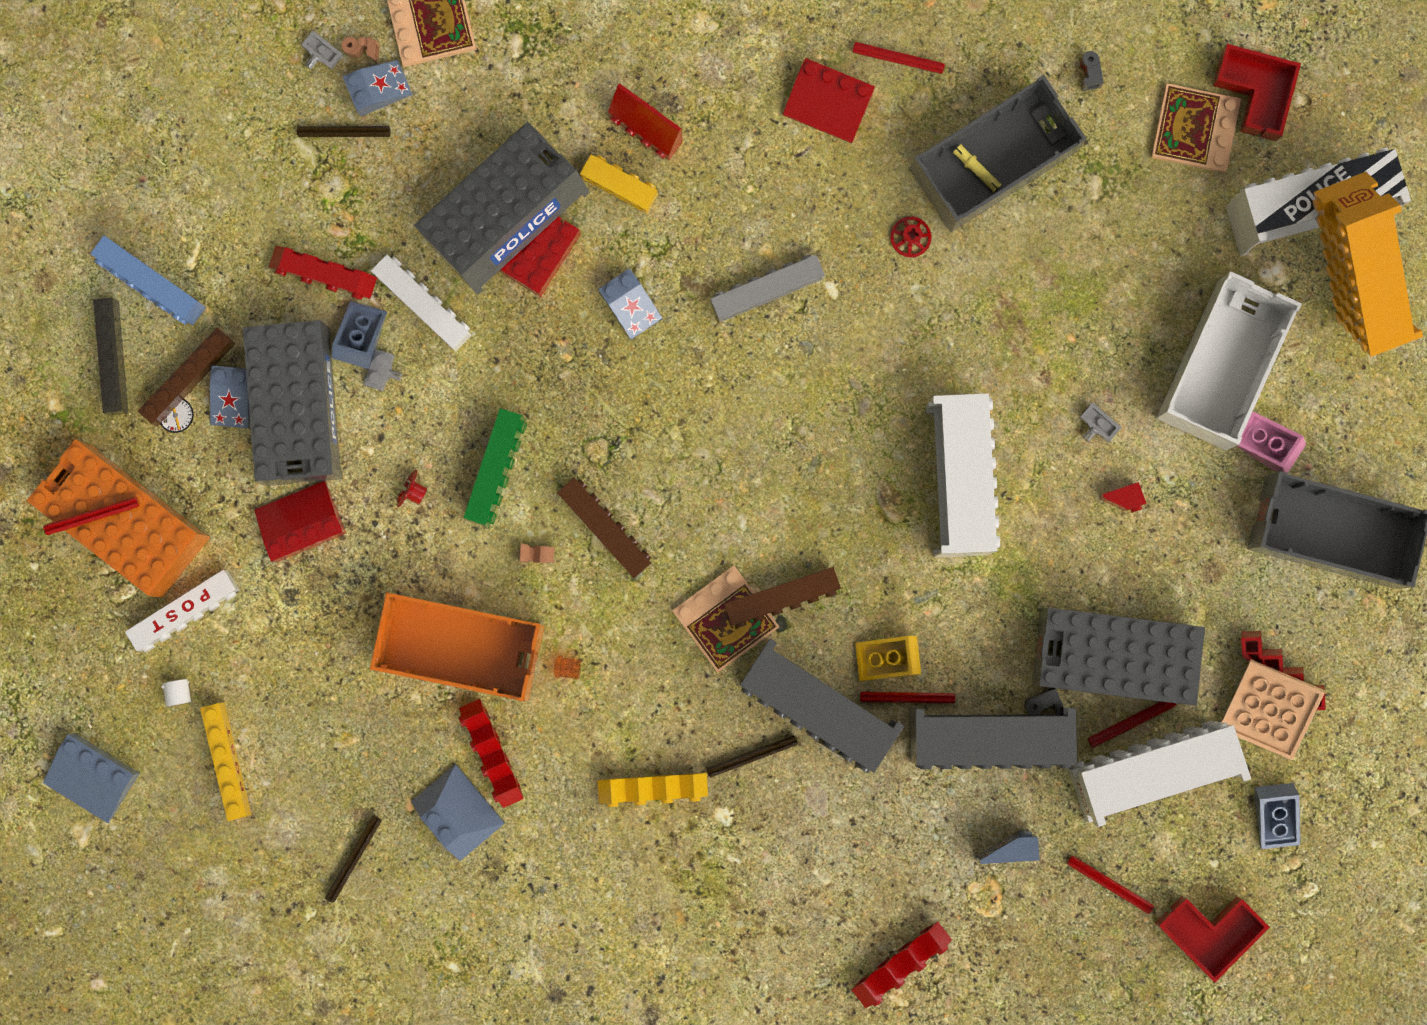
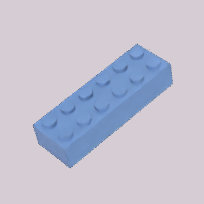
(143, 278)

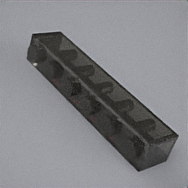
(110, 356)

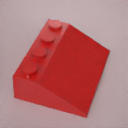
(828, 100)
(645, 123)
(299, 522)

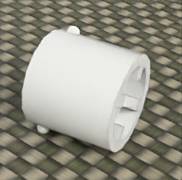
(176, 692)

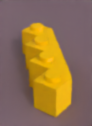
(652, 788)

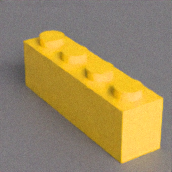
(618, 183)

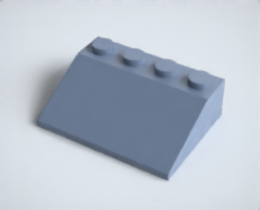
(90, 777)

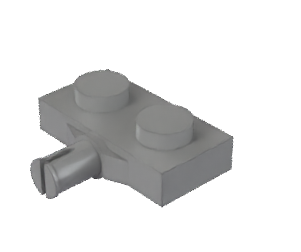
(320, 51)
(381, 370)
(1099, 423)

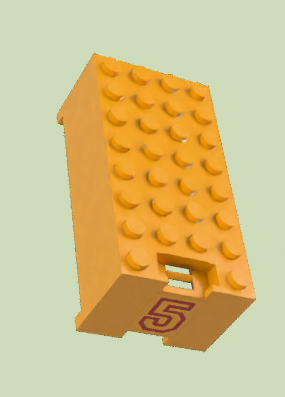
(1365, 263)

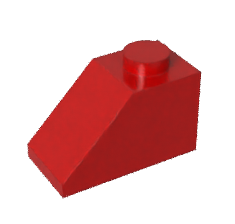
(1126, 498)

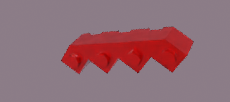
(329, 273)
(1272, 658)
(488, 746)
(908, 959)

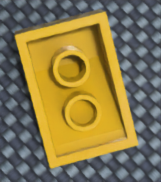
(888, 658)

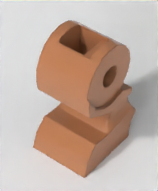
(355, 48)
(536, 554)

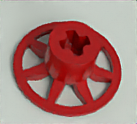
(911, 236)
(415, 492)

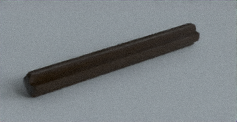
(343, 131)
(752, 756)
(353, 859)

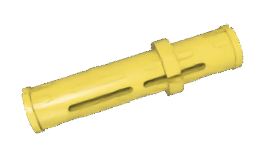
(977, 168)

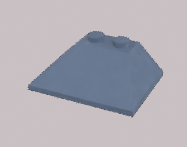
(457, 813)

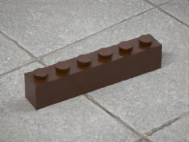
(186, 377)
(604, 528)
(782, 596)

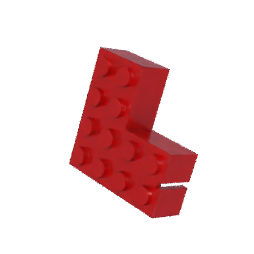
(1266, 81)
(542, 257)
(1212, 944)

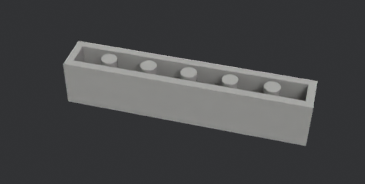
(767, 288)

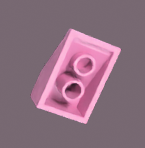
(1271, 443)

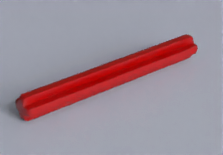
(898, 57)
(91, 516)
(907, 697)
(1129, 723)
(1110, 884)

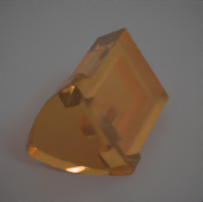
(567, 668)

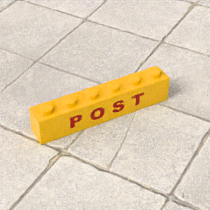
(225, 761)

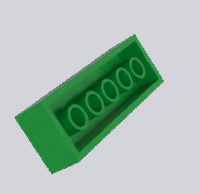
(495, 467)

